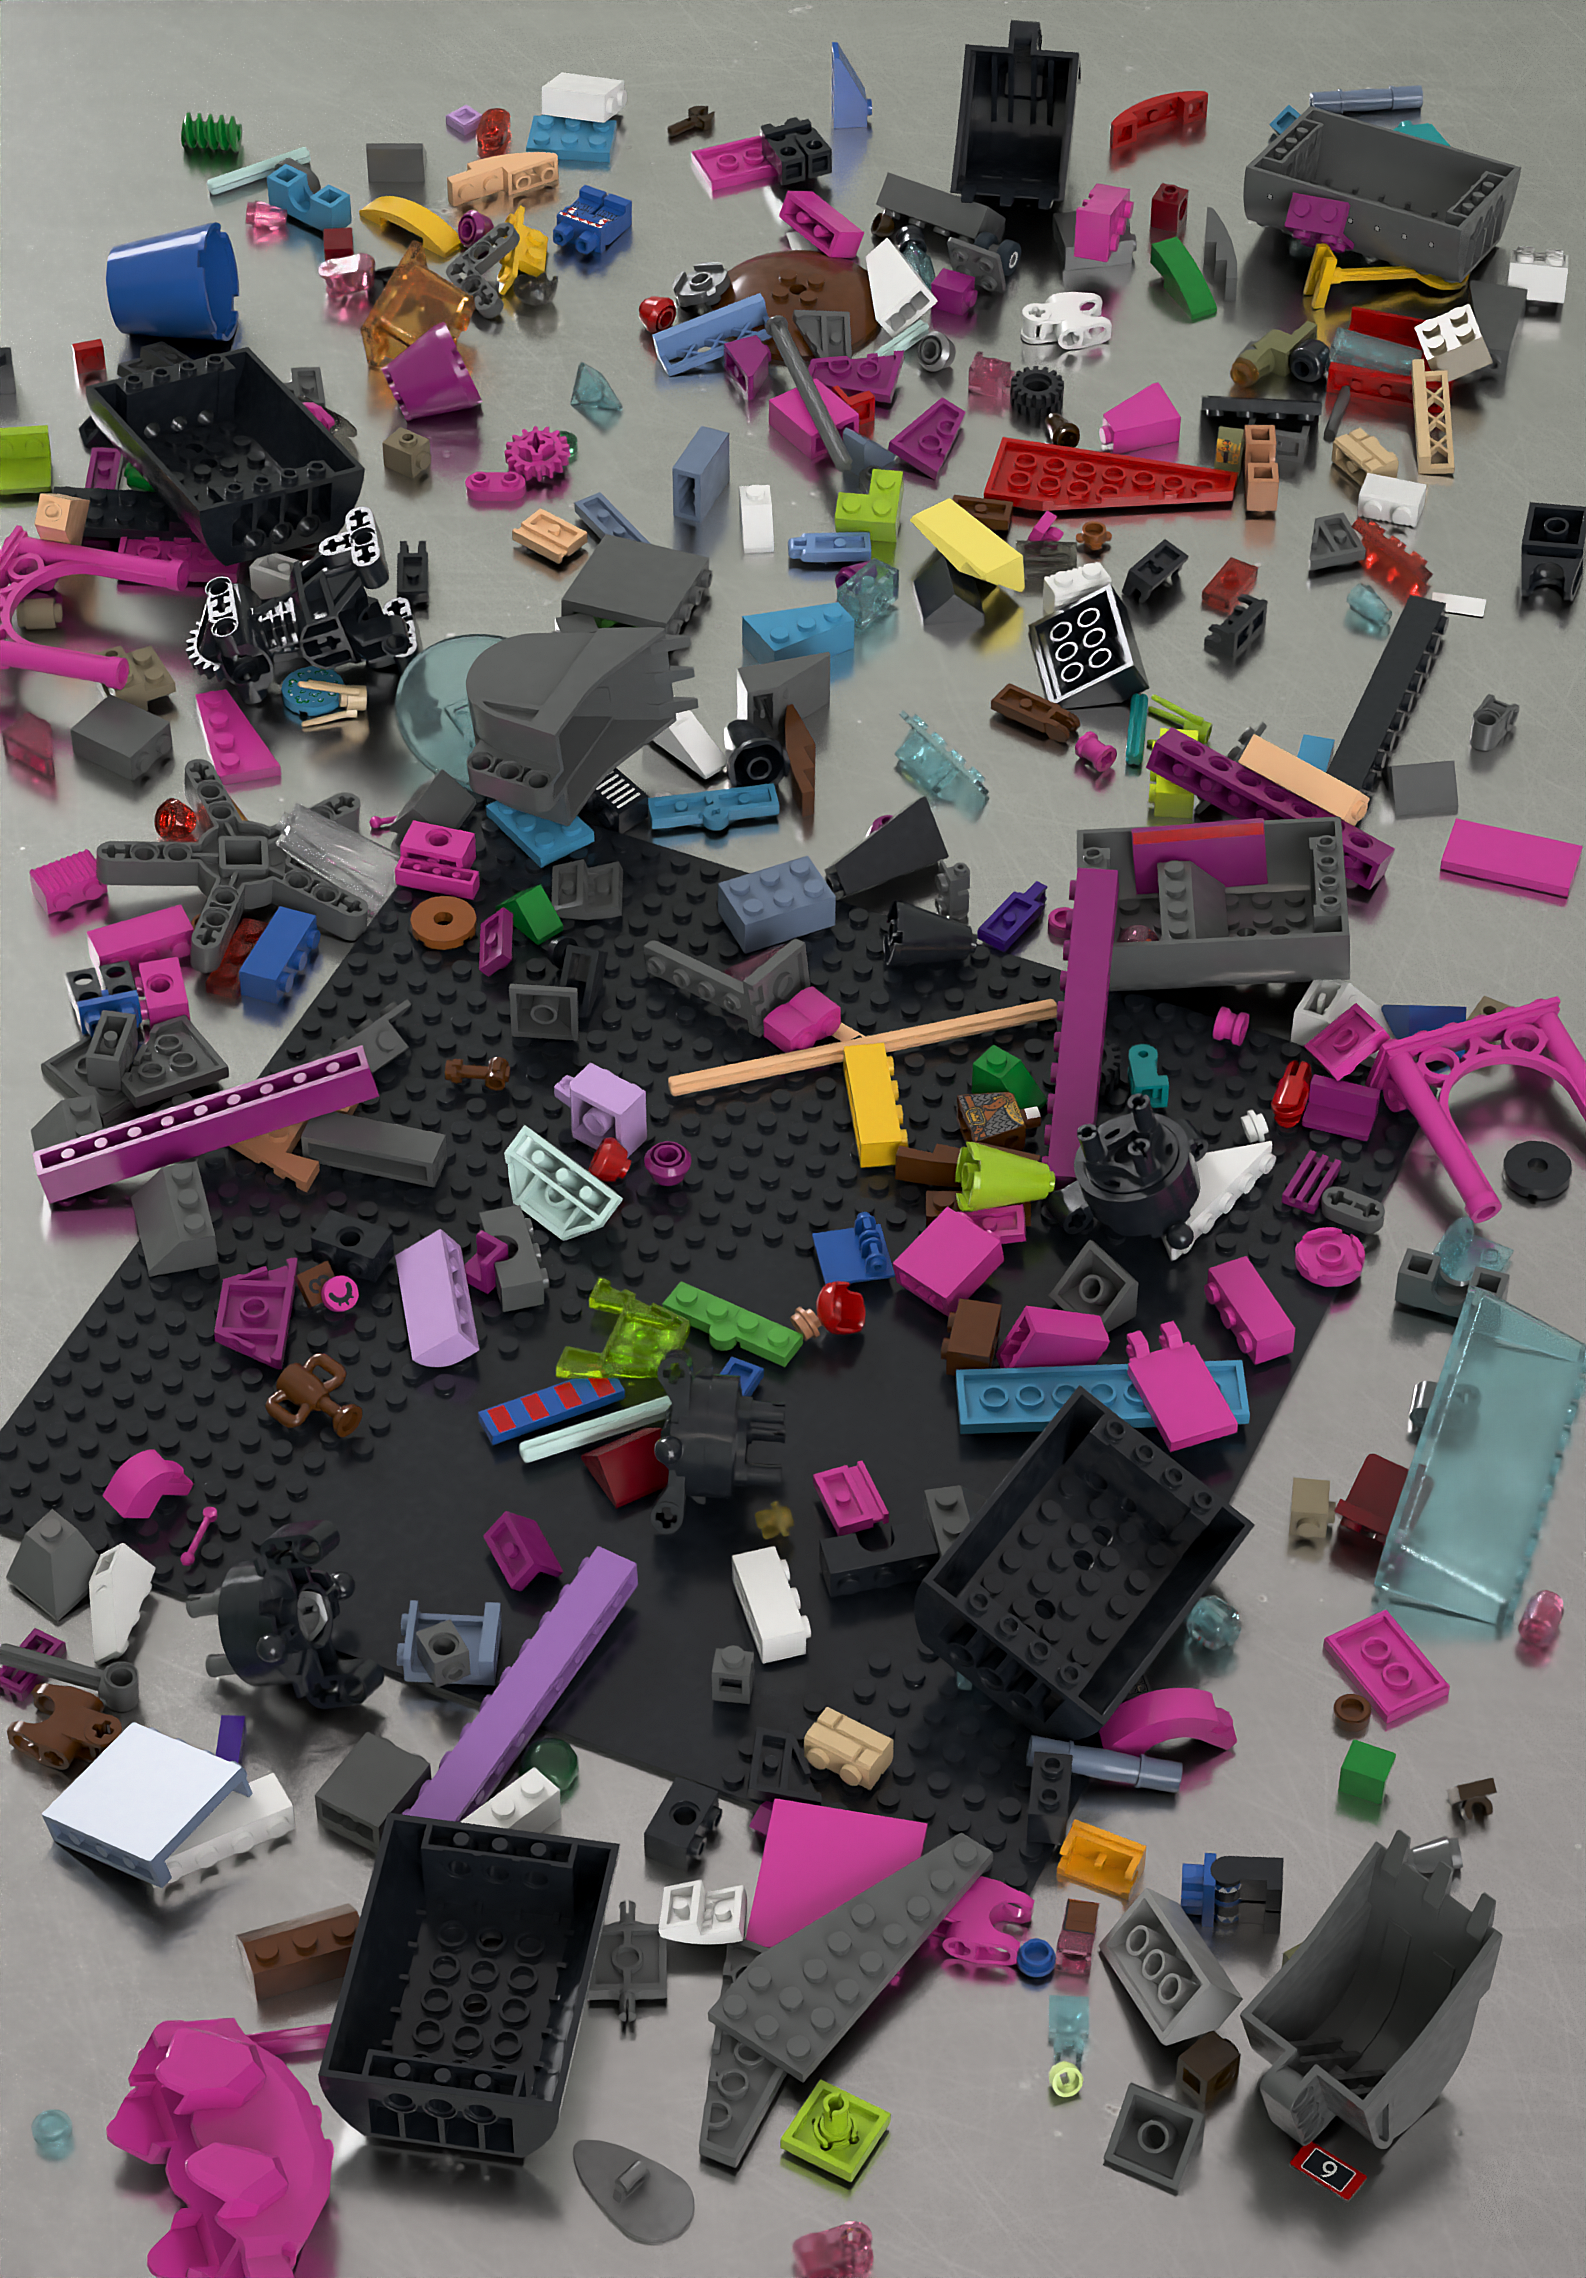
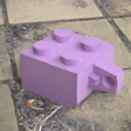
(604, 1108)

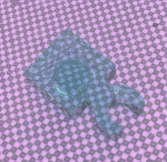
(1068, 2024)

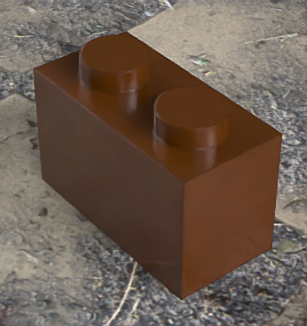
(973, 1336)

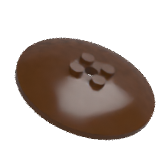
(822, 286)

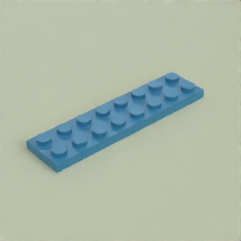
(1032, 1396)

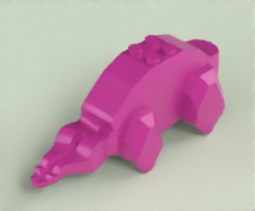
(235, 2149)

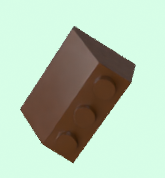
(299, 1951)

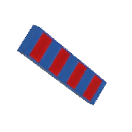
(548, 1407)

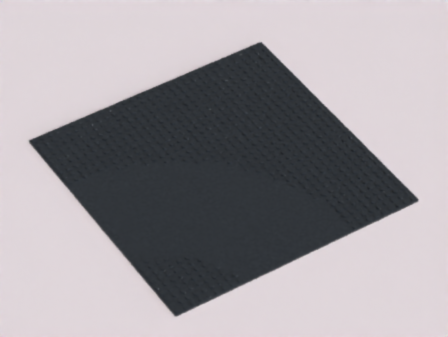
(764, 1175)

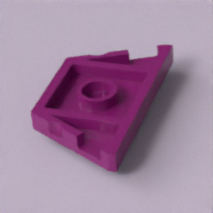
(257, 1312)

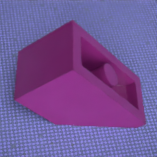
(747, 363)

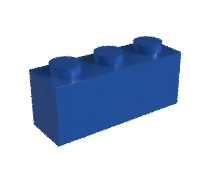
(279, 955)

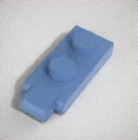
(831, 547)

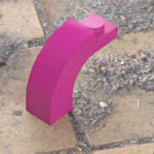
(1166, 1716)

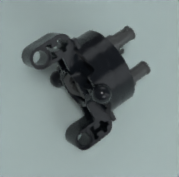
(281, 1617)

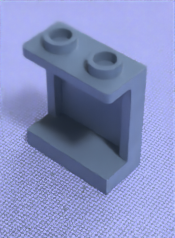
(479, 1634)

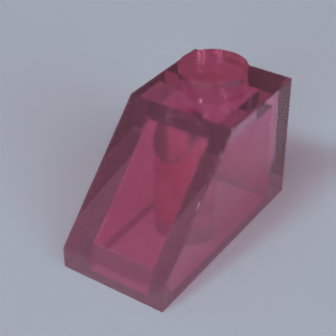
(31, 745)

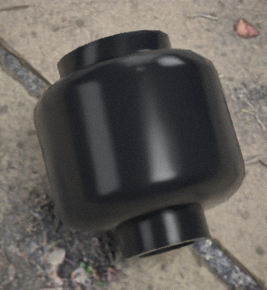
(1309, 360)

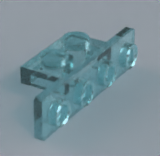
(931, 761)

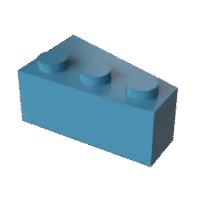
(798, 632)

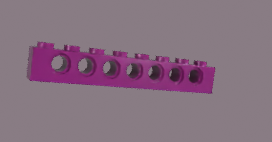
(1253, 797)

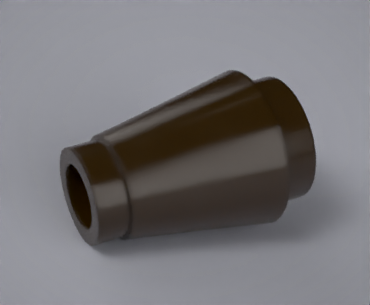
(1062, 431)

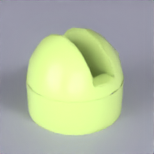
(1073, 2075)

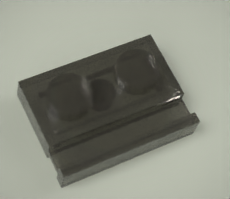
(1046, 557)

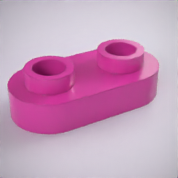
(495, 486)

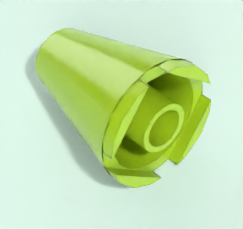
(999, 1178)

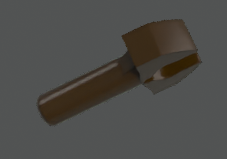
(697, 116)

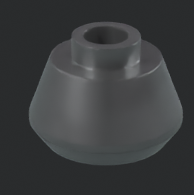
(936, 351)

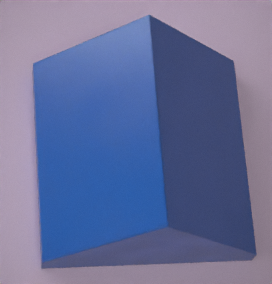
(1410, 1019)

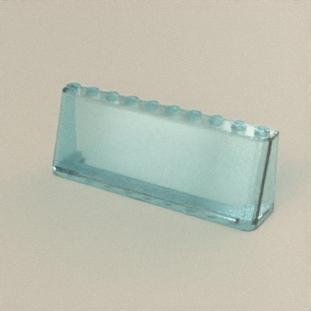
(1484, 1461)

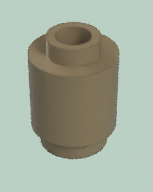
(39, 613)

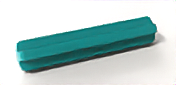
(1136, 729)

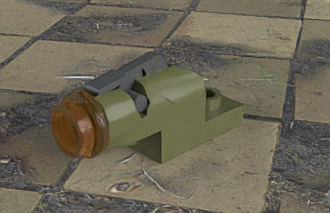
(1269, 354)

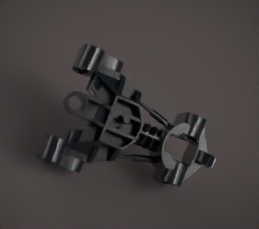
(324, 615)

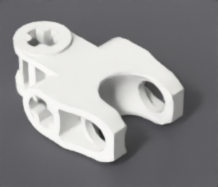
(1064, 322)

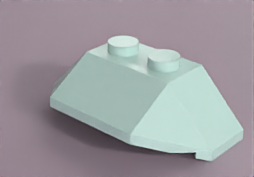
(556, 1187)

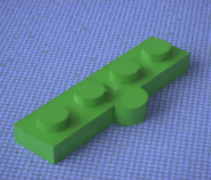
(733, 1324)

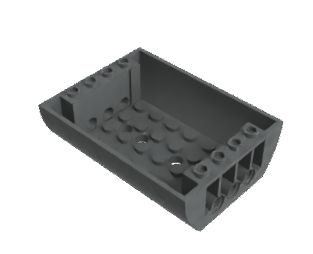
(1276, 929)

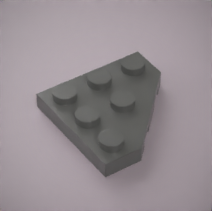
(172, 1063)

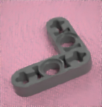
(474, 268)

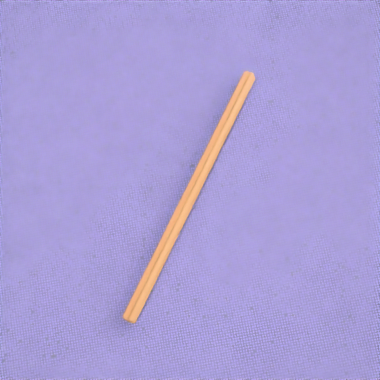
(834, 1052)

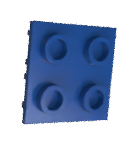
(854, 1253)

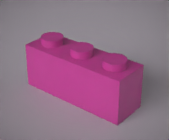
(821, 224)
(142, 939)
(1250, 1310)

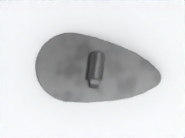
(634, 2190)

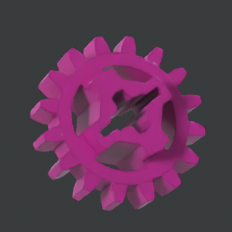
(537, 453)

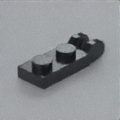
(413, 573)

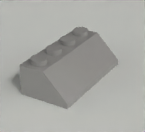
(1169, 1969)

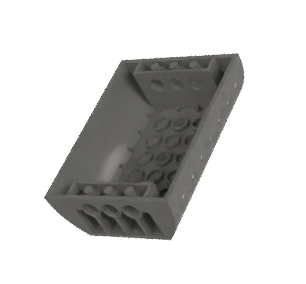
(1406, 194)

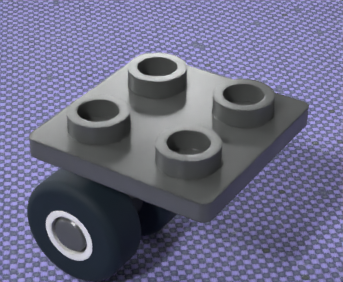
(985, 259)

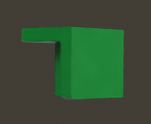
(1366, 1771)

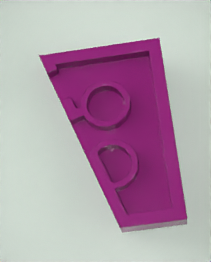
(860, 374)
(929, 437)

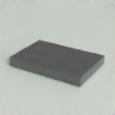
(70, 1074)

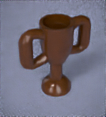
(307, 1391)

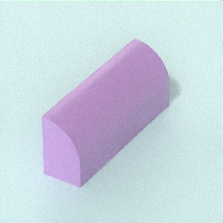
(436, 1301)

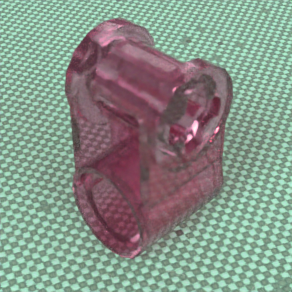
(348, 274)
(832, 2254)

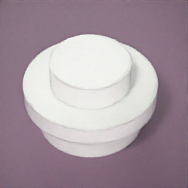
(1254, 1126)

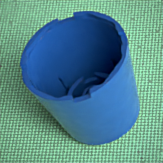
(175, 285)

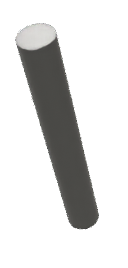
(1337, 412)

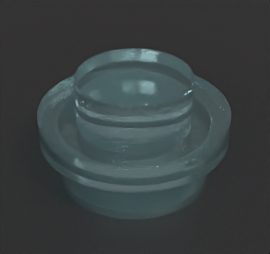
(52, 2129)

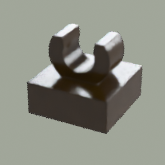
(1472, 1793)

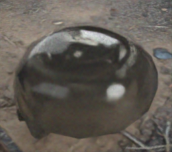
(535, 290)

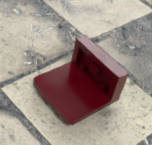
(1373, 1497)

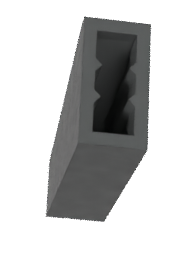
(1499, 316)

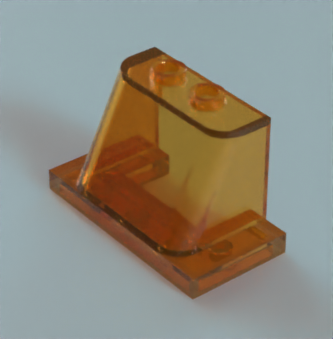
(411, 306)

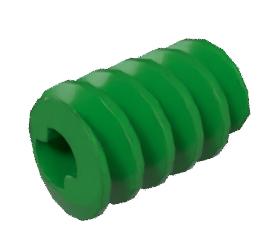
(211, 133)

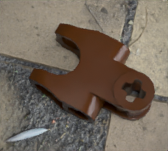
(72, 1731)

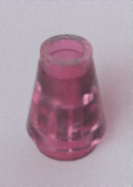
(264, 215)

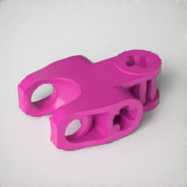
(970, 1923)

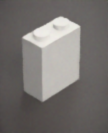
(583, 97)

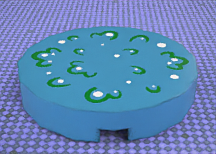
(309, 700)

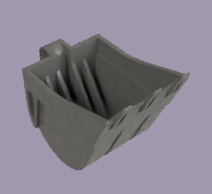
(567, 711)
(1374, 2001)

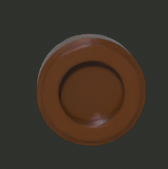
(1351, 1712)

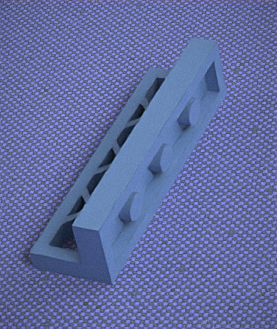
(709, 331)

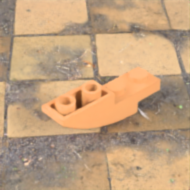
(503, 172)

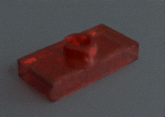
(1229, 583)

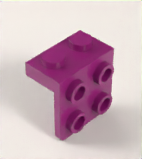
(1318, 222)

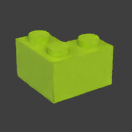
(874, 512)

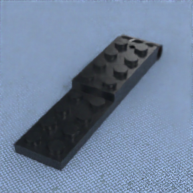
(132, 515)

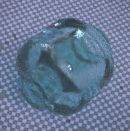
(1213, 1623)

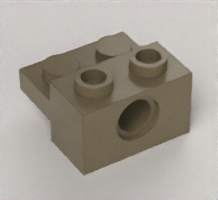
(145, 680)

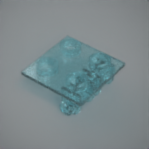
(1464, 1251)

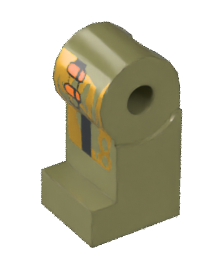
(1230, 450)

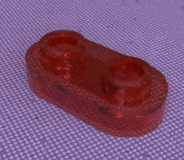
(493, 129)

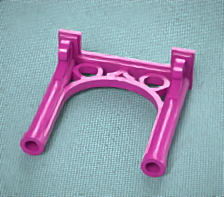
(38, 564)
(1406, 1080)

